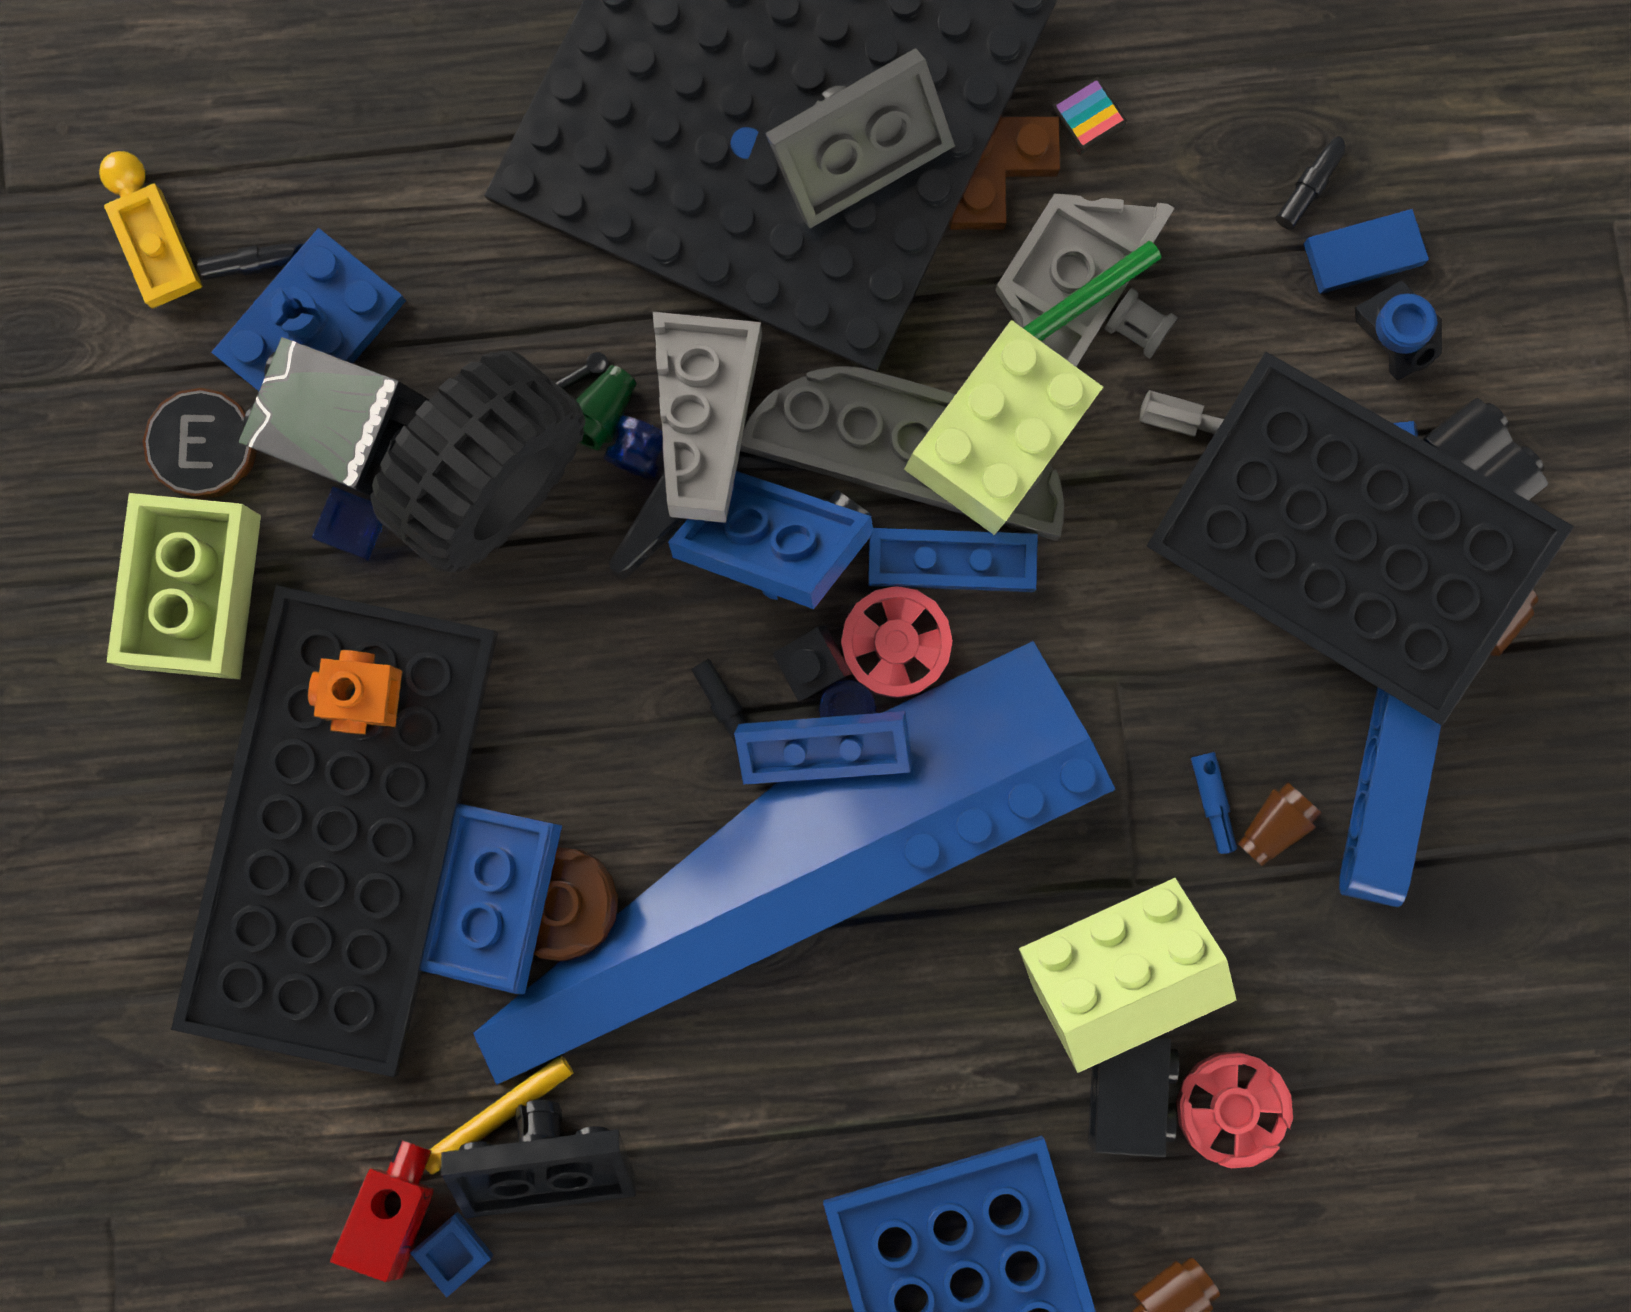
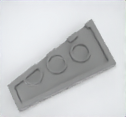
(704, 402)

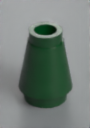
(604, 405)

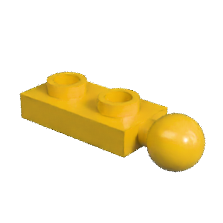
(147, 232)

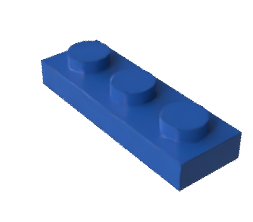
(953, 560)
(824, 748)

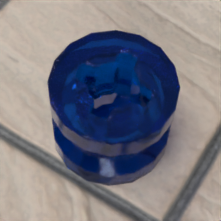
(636, 447)

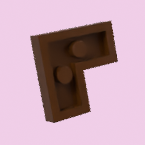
(1015, 150)

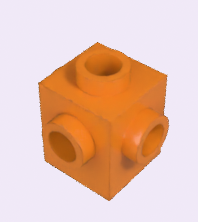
(374, 696)

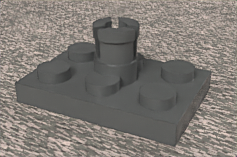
(861, 138)

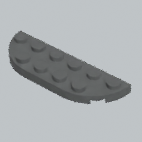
(864, 432)

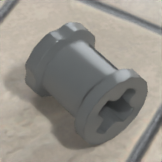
(1140, 323)

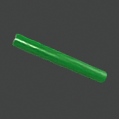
(1094, 291)

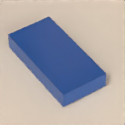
(1366, 251)

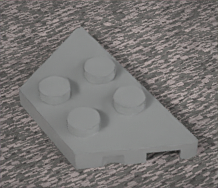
(1066, 251)

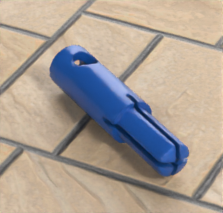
(1214, 800)

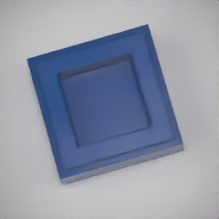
(452, 1254)

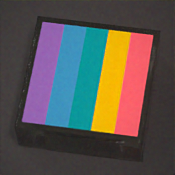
(1088, 116)

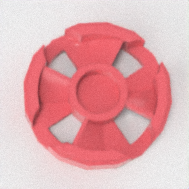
(896, 641)
(1235, 1109)

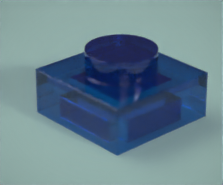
(348, 524)

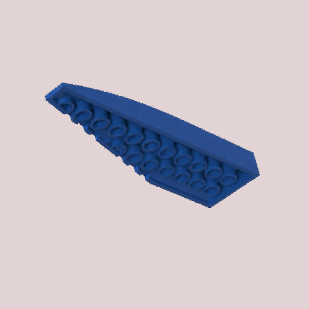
(988, 765)

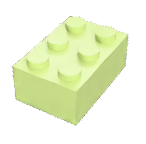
(1002, 427)
(184, 586)
(1128, 974)

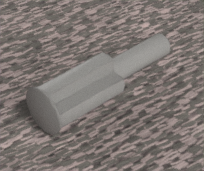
(1176, 414)

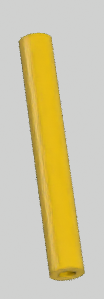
(501, 1110)

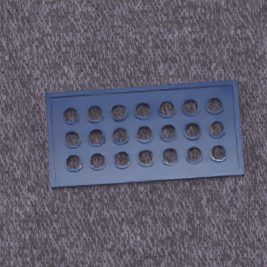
(967, 1188)

